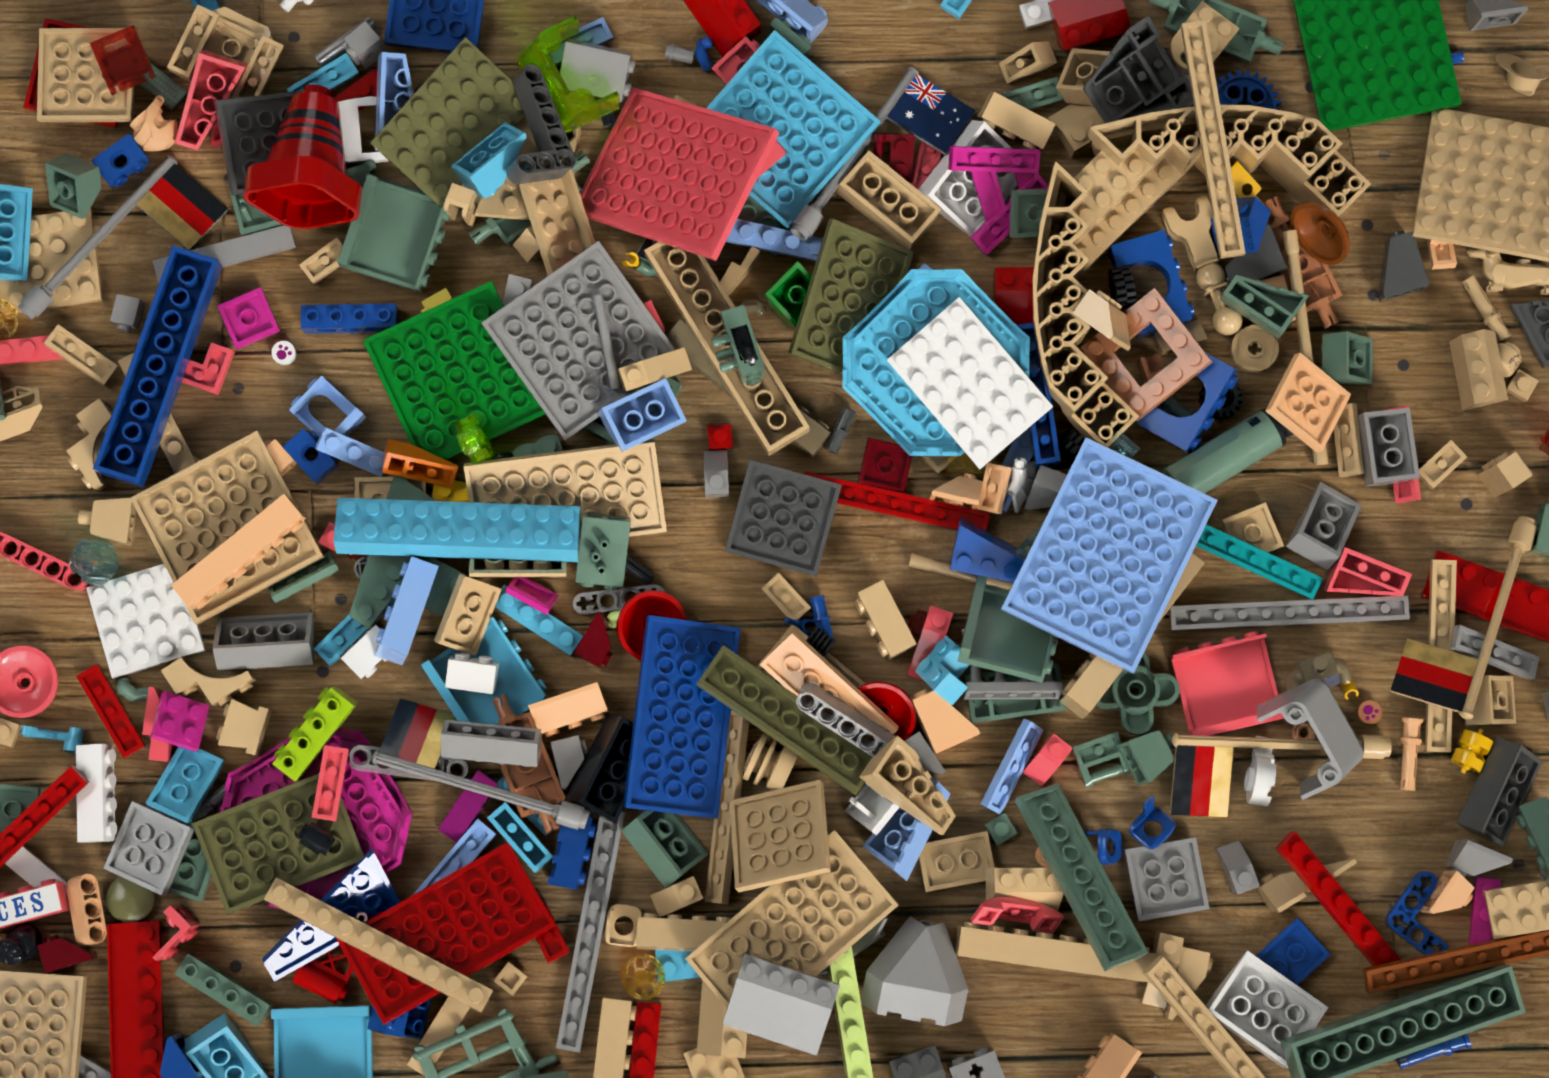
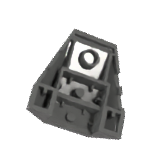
(1137, 77)

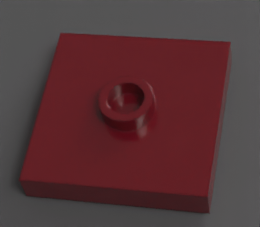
(884, 465)

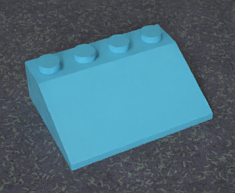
(15, 232)

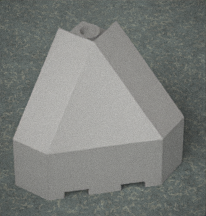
(917, 976)

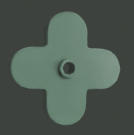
(1137, 711)

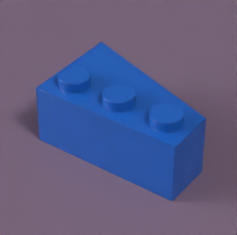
(984, 554)
(570, 856)

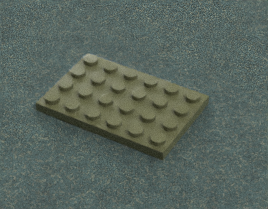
(447, 118)
(847, 283)
(261, 843)

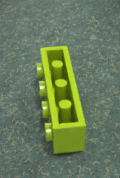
(314, 733)

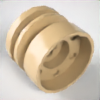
(769, 764)

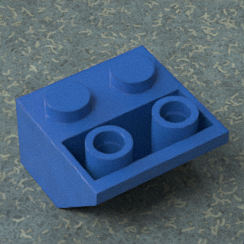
(407, 1025)

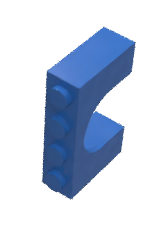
(1155, 251)
(1186, 431)

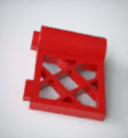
(324, 980)

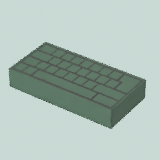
(165, 87)

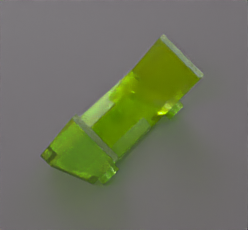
(573, 107)

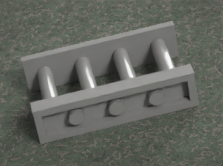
(1011, 690)

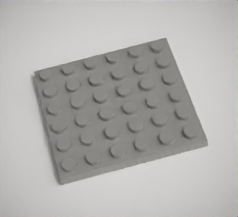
(556, 339)

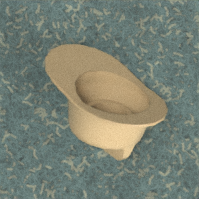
(1520, 74)

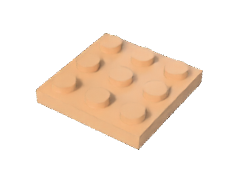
(1308, 402)

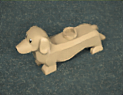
(1510, 275)

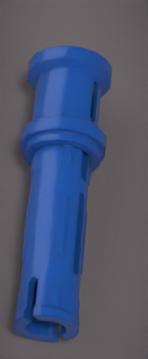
(1442, 1048)

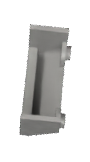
(1317, 704)

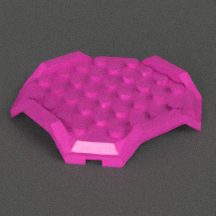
(371, 799)

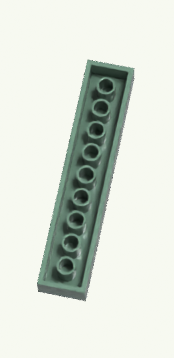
(1405, 1025)

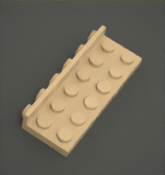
(557, 218)

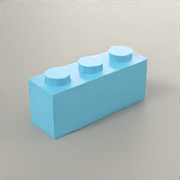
(520, 837)

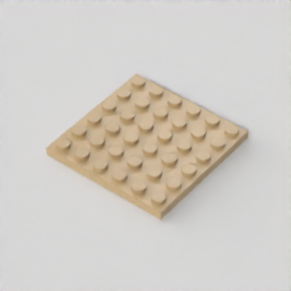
(1485, 184)
(210, 503)

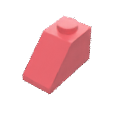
(1047, 760)

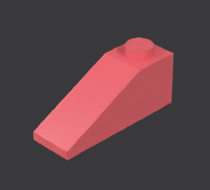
(933, 631)

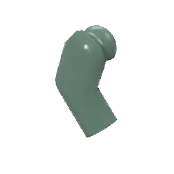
(129, 692)

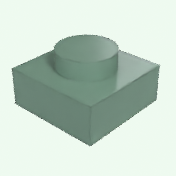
(1000, 829)

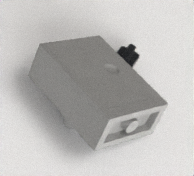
(598, 71)

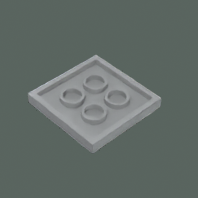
(149, 848)
(1166, 879)

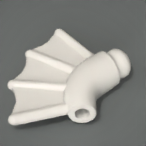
(1021, 481)

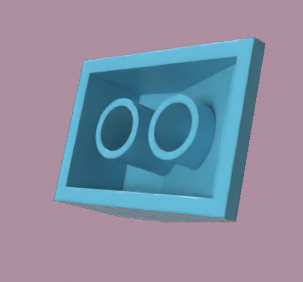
(486, 164)
(223, 1052)

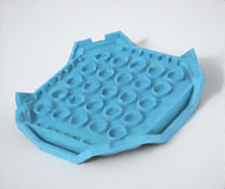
(890, 326)

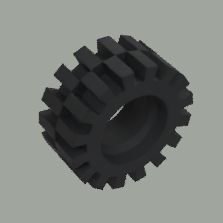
(1122, 286)
(1233, 405)
(1070, 444)

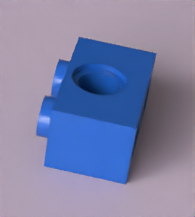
(108, 161)
(298, 449)

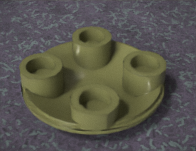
(129, 901)

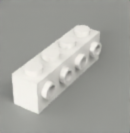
(97, 799)

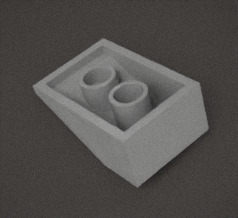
(1324, 526)

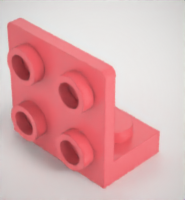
(177, 918)

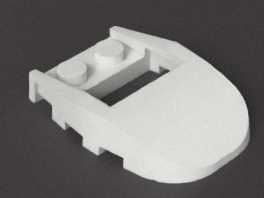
(351, 131)

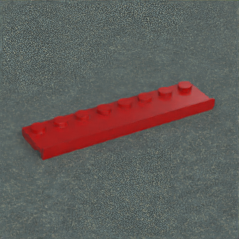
(1478, 592)
(135, 999)

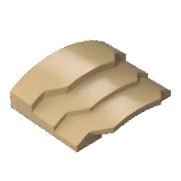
(231, 36)

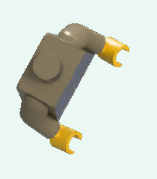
(1324, 667)

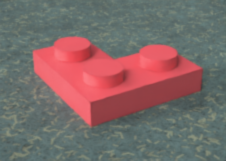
(212, 372)

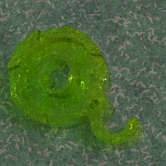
(473, 440)

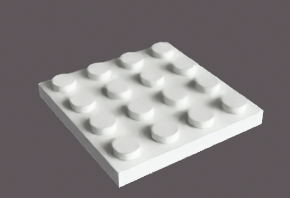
(143, 621)

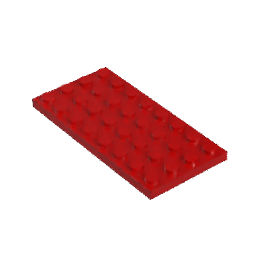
(456, 921)

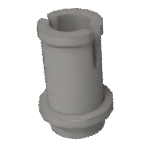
(679, 54)

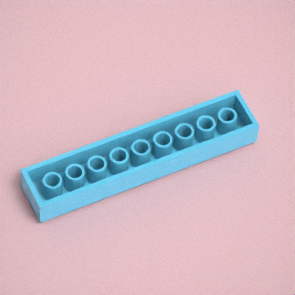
(457, 529)

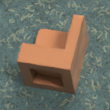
(1150, 366)

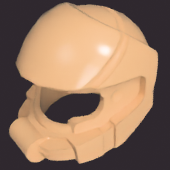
(152, 130)

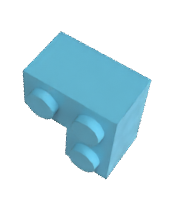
(943, 671)

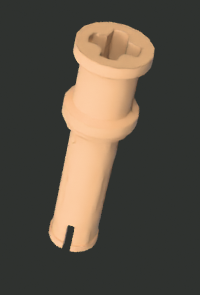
(1410, 742)

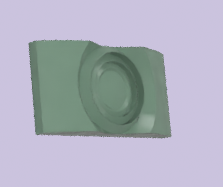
(1001, 709)

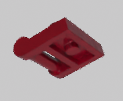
(900, 152)

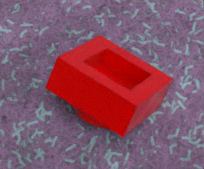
(720, 437)

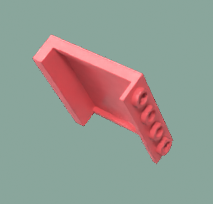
(1224, 684)

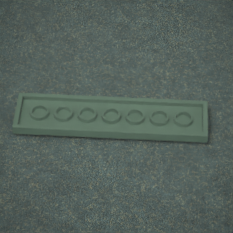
(1081, 877)

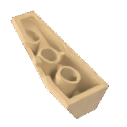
(903, 781)
(1287, 888)

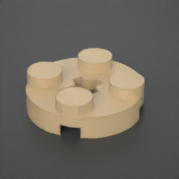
(1242, 355)

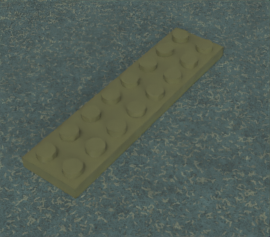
(777, 714)

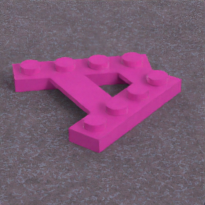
(983, 165)

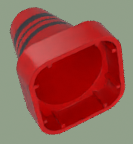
(306, 172)

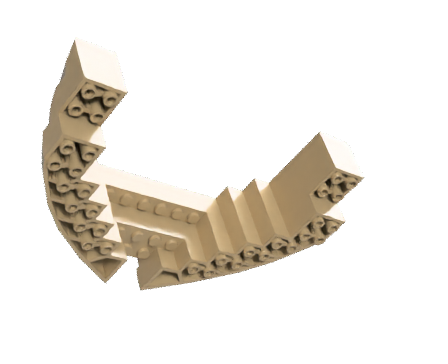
(1131, 172)

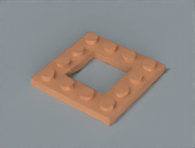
(1190, 360)

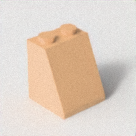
(941, 721)

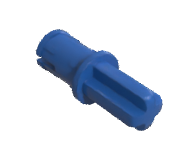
(820, 614)

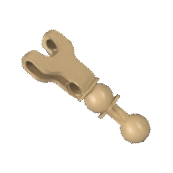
(1204, 260)

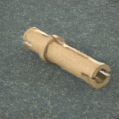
(1486, 309)

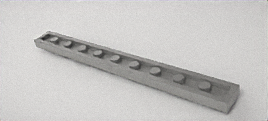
(1289, 613)
(589, 934)

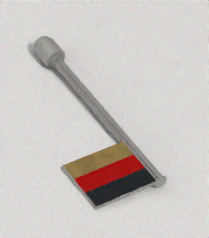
(166, 197)
(415, 747)

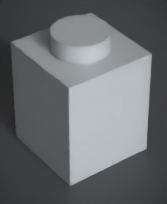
(127, 313)

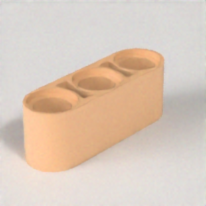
(83, 921)

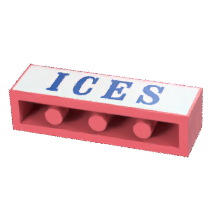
(33, 903)

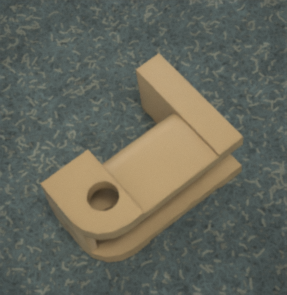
(463, 198)

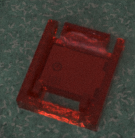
(124, 65)

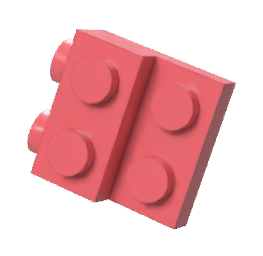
(735, 59)

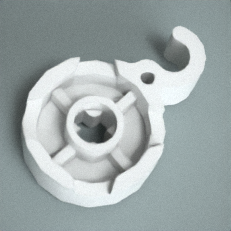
(1260, 776)

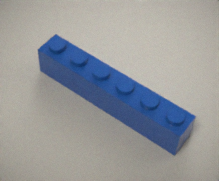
(1043, 431)

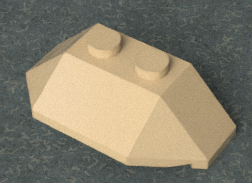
(21, 410)

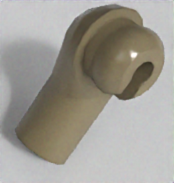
(754, 306)

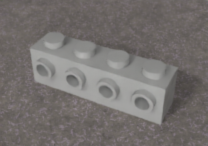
(491, 743)

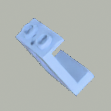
(322, 387)

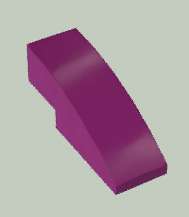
(466, 809)

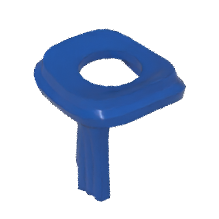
(1152, 814)
(1103, 836)

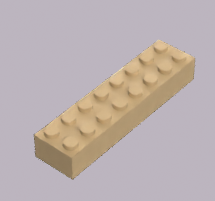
(1098, 675)
(1042, 951)

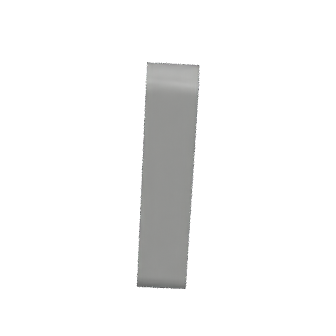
(842, 713)
(443, 764)

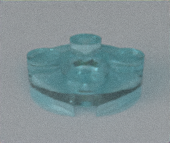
(101, 552)

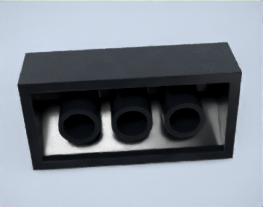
(603, 774)

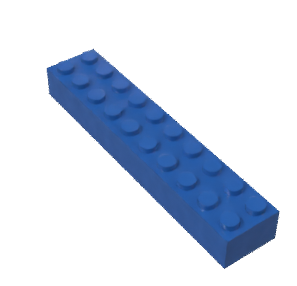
(158, 366)

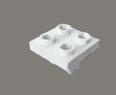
(871, 809)

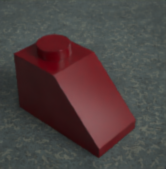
(595, 644)
(62, 953)

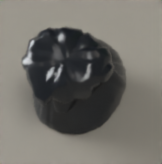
(20, 944)

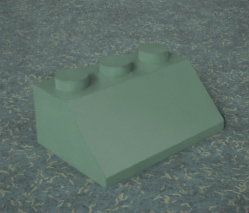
(664, 844)

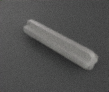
(338, 46)

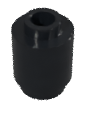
(316, 838)

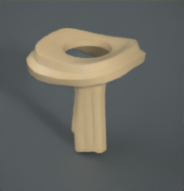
(613, 914)

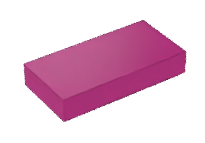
(532, 594)

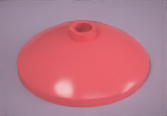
(16, 666)

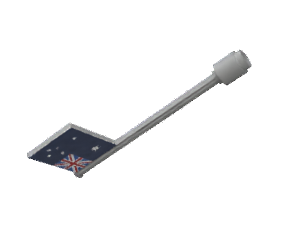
(916, 108)

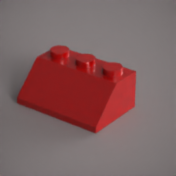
(725, 21)
(1087, 21)

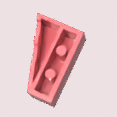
(1365, 575)

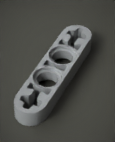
(618, 596)

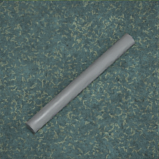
(606, 342)

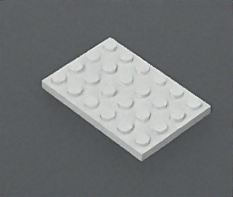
(970, 383)

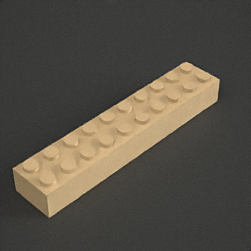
(700, 301)

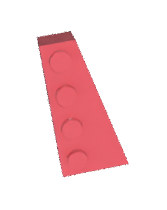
(211, 81)

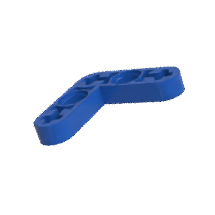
(1409, 914)

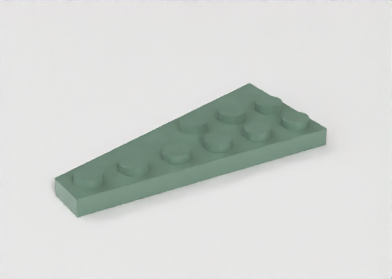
(383, 571)

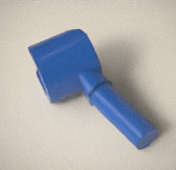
(799, 623)

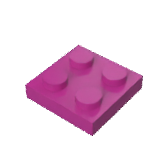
(248, 318)
(179, 721)

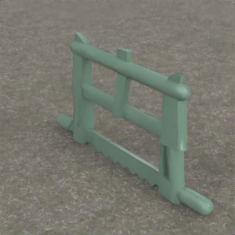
(515, 1042)

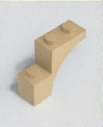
(83, 454)
(219, 691)

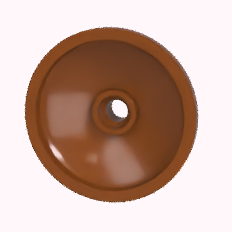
(1320, 232)

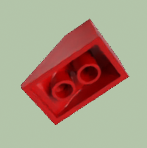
(1014, 292)

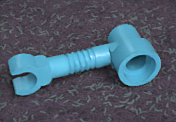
(71, 738)

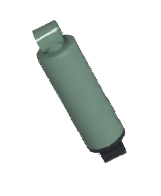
(1229, 452)

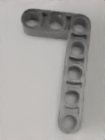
(555, 152)

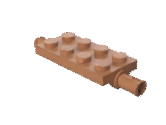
(1316, 276)
(530, 781)

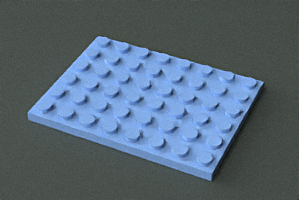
(1109, 555)

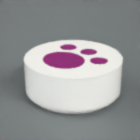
(284, 353)

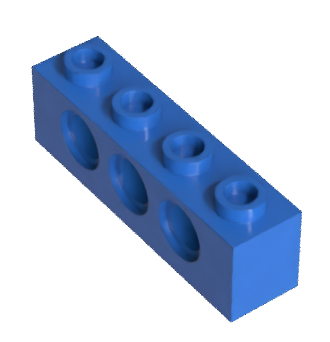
(348, 318)

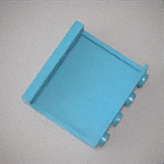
(513, 679)
(323, 1042)

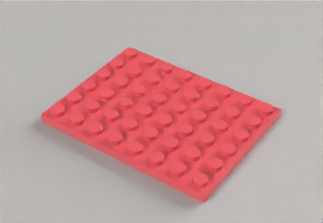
(676, 172)

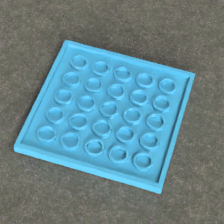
(815, 121)

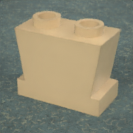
(244, 727)

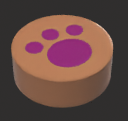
(1369, 712)

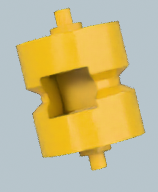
(1473, 748)

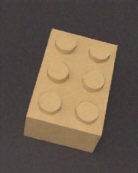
(884, 620)

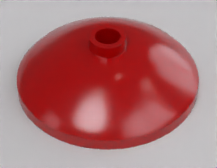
(633, 617)
(897, 705)

